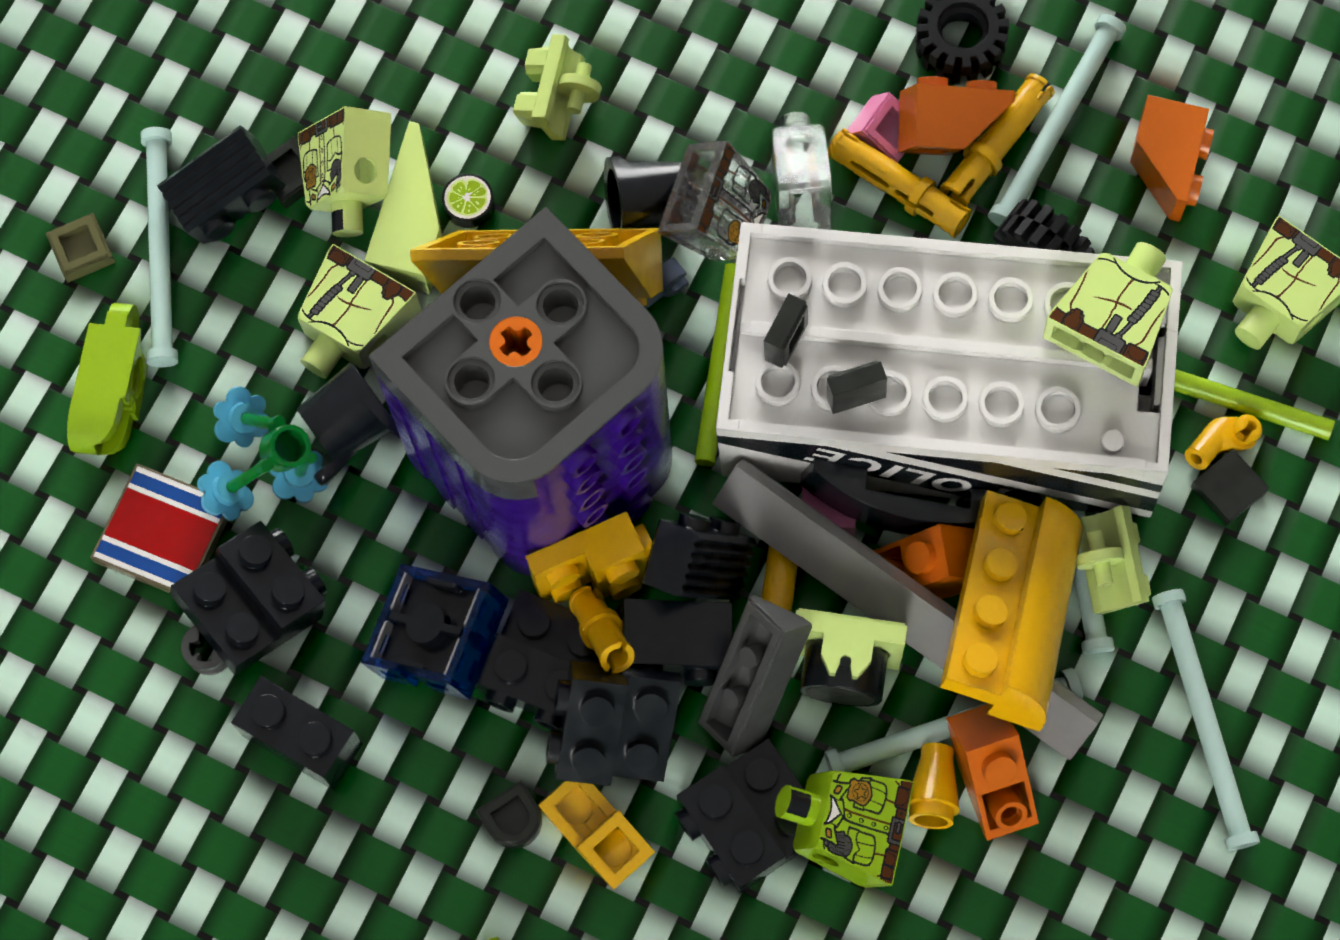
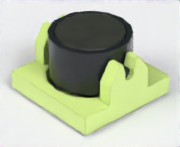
(849, 657)

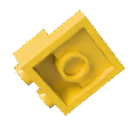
(606, 554)

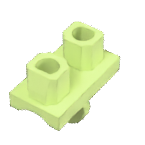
(561, 91)
(1112, 561)

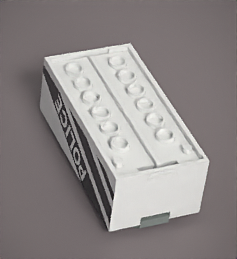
(966, 370)

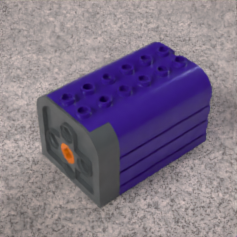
(533, 394)

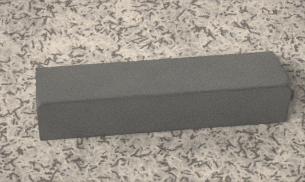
(754, 675)

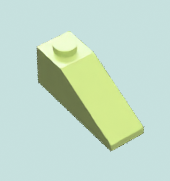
(406, 216)

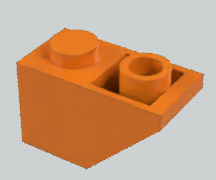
(945, 117)
(1167, 152)
(933, 557)
(993, 771)

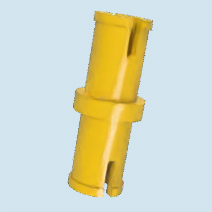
(601, 629)

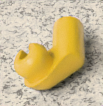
(1221, 437)

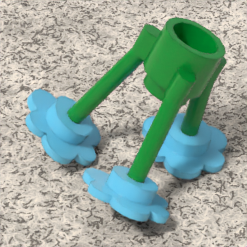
(282, 452)

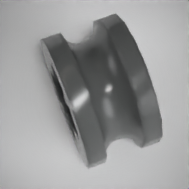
(192, 640)

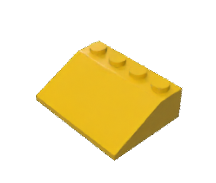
(627, 253)

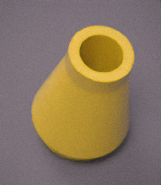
(935, 788)

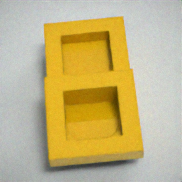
(596, 830)

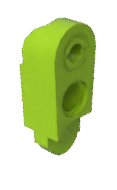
(108, 384)

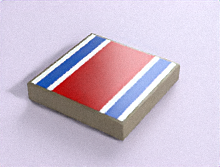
(158, 530)

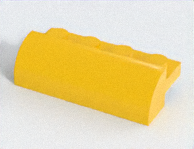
(1014, 607)

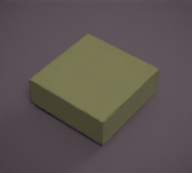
(80, 247)

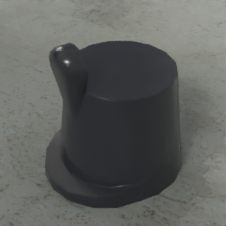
(638, 191)
(345, 419)

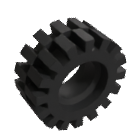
(955, 60)
(1040, 228)

